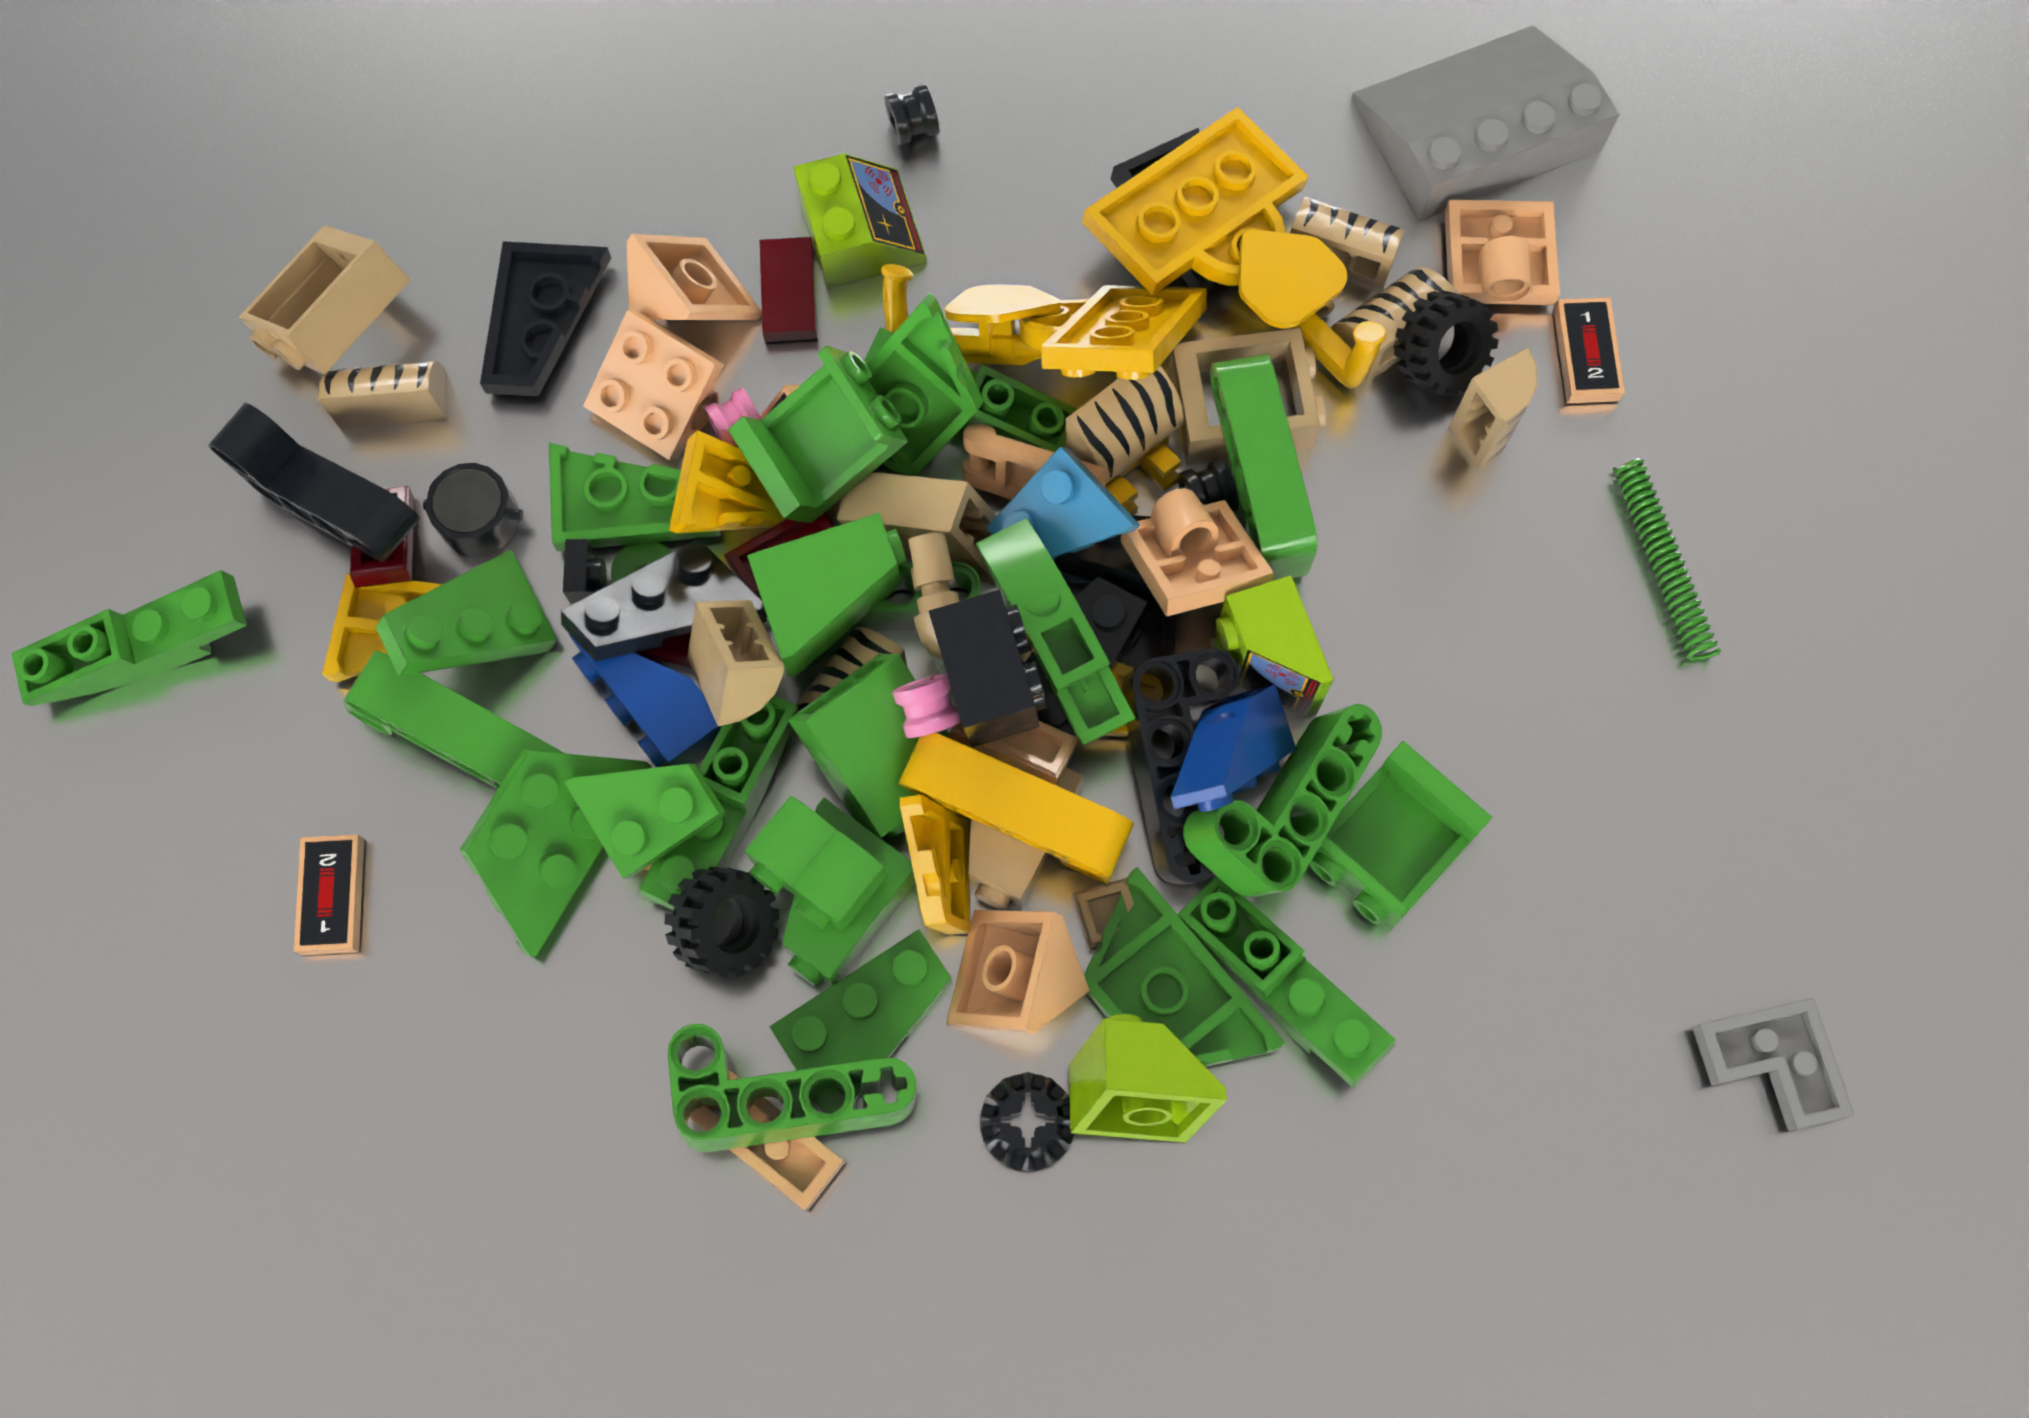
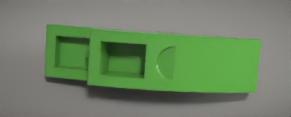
(1010, 406)
(1056, 631)
(130, 646)
(739, 775)
(1285, 983)

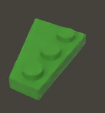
(611, 500)
(468, 621)
(864, 1012)

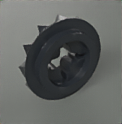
(1006, 1141)

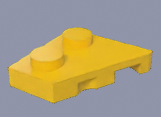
(719, 490)
(354, 628)
(939, 863)

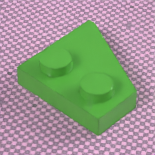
(645, 811)

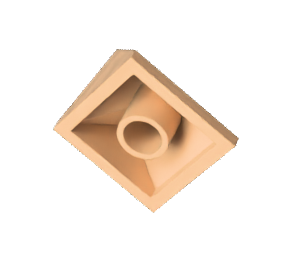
(683, 281)
(1016, 972)

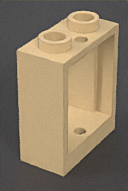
(323, 300)
(1205, 442)

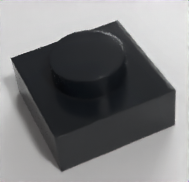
(582, 570)

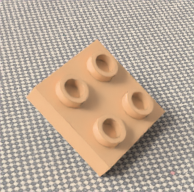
(1502, 251)
(654, 385)
(1194, 553)

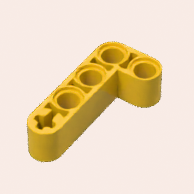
(1018, 804)

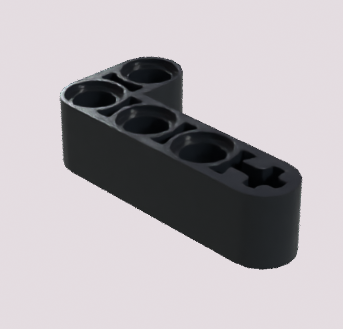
(313, 485)
(1172, 716)

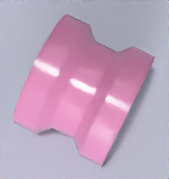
(727, 414)
(926, 706)

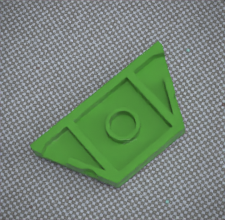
(926, 383)
(536, 842)
(1170, 978)

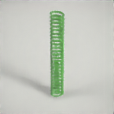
(1648, 503)

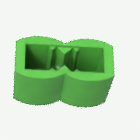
(814, 864)

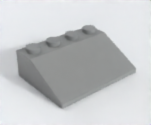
(1486, 119)

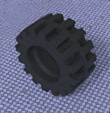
(1424, 334)
(694, 915)

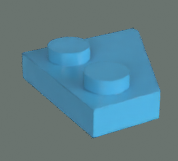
(1066, 507)

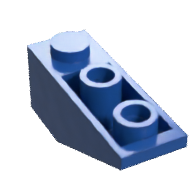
(659, 701)
(1233, 747)

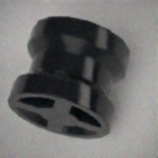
(912, 114)
(1211, 484)

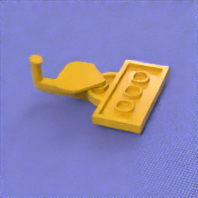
(1217, 213)
(1112, 331)

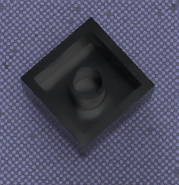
(985, 669)

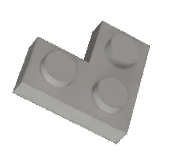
(1790, 1047)

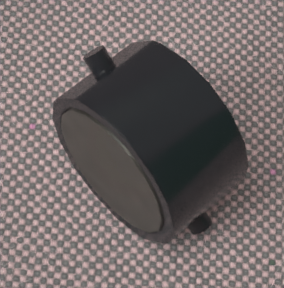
(472, 509)

